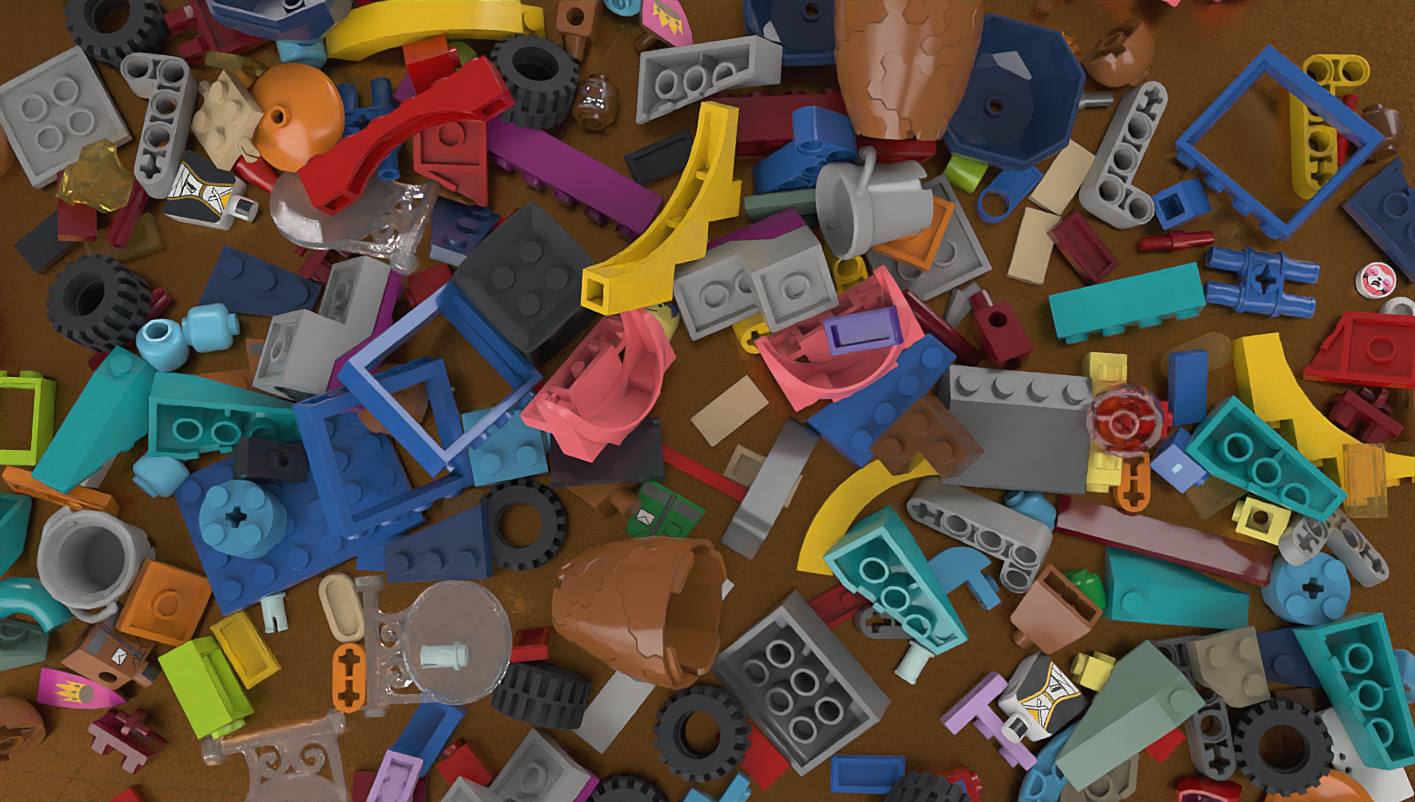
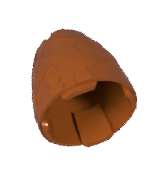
(905, 63)
(644, 606)

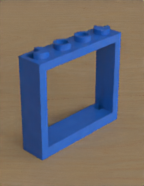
(1313, 96)
(482, 336)
(310, 419)

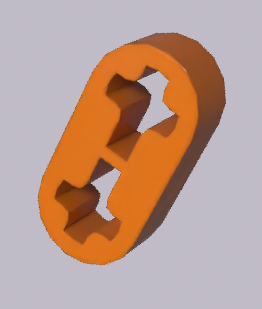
(1141, 485)
(342, 677)

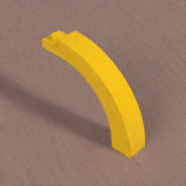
(407, 21)
(841, 508)

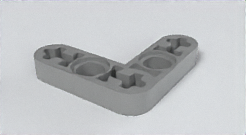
(1341, 538)

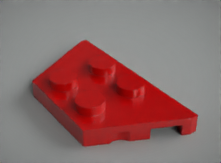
(455, 157)
(1368, 351)

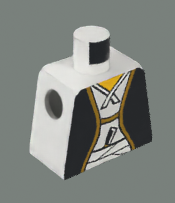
(207, 195)
(1039, 700)

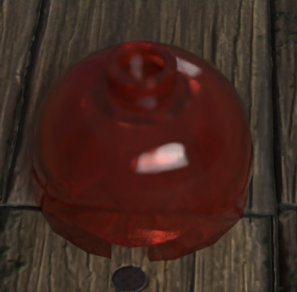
(1125, 419)

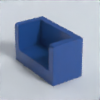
(429, 732)

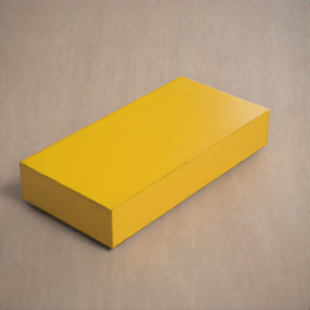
(245, 648)

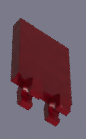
(211, 33)

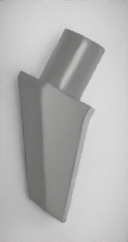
(959, 304)

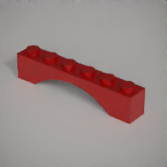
(343, 172)

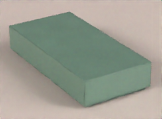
(769, 204)

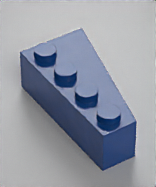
(864, 416)

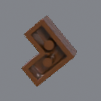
(928, 433)

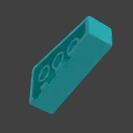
(1128, 302)
(1363, 685)

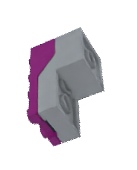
(761, 269)
(310, 349)
(535, 773)

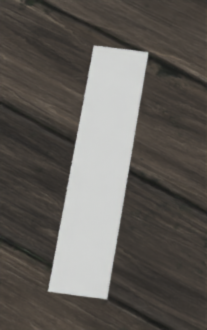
(616, 705)

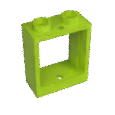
(42, 417)
(206, 687)

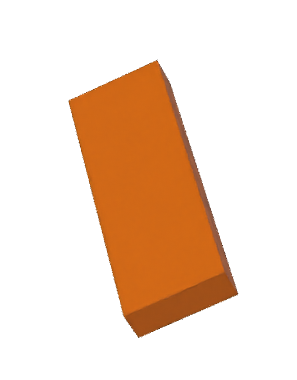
(78, 498)

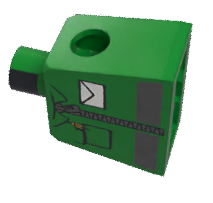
(663, 513)

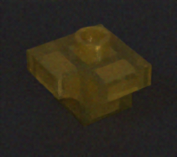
(97, 178)

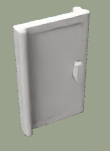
(1379, 783)

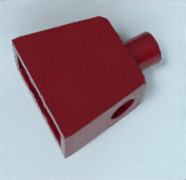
(998, 333)

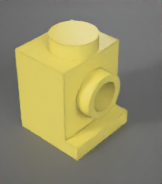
(1268, 531)
(1092, 671)

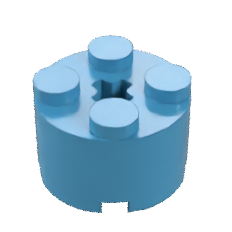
(222, 516)
(1325, 595)

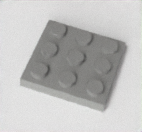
(56, 113)
(955, 262)

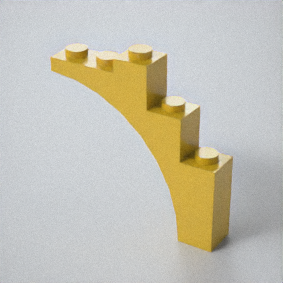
(705, 193)
(1275, 397)

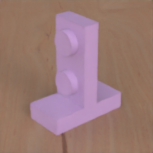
(988, 723)
(396, 778)

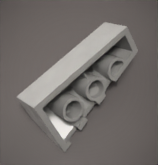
(691, 72)

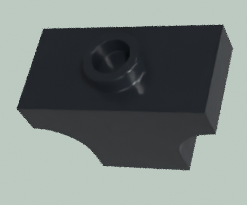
(269, 462)

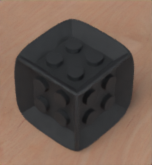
(529, 283)

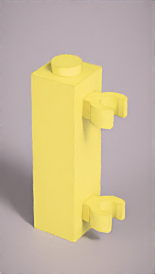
(1103, 468)

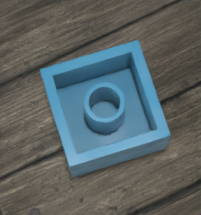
(508, 453)

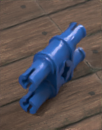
(359, 118)
(1272, 271)

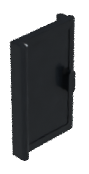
(634, 460)

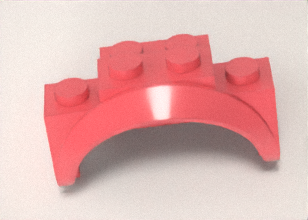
(844, 373)
(594, 394)

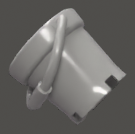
(870, 203)
(90, 560)

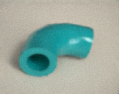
(32, 598)

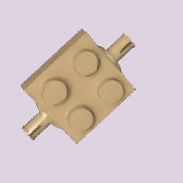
(227, 121)

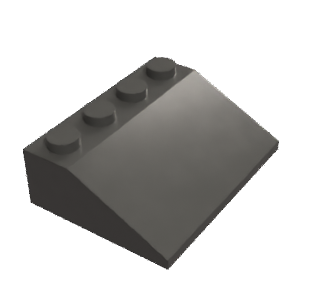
(1026, 426)
(800, 684)

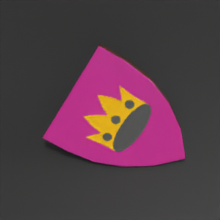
(665, 22)
(72, 690)

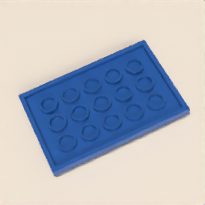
(369, 477)

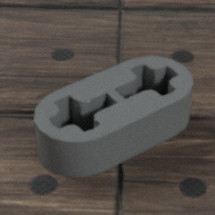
(885, 630)

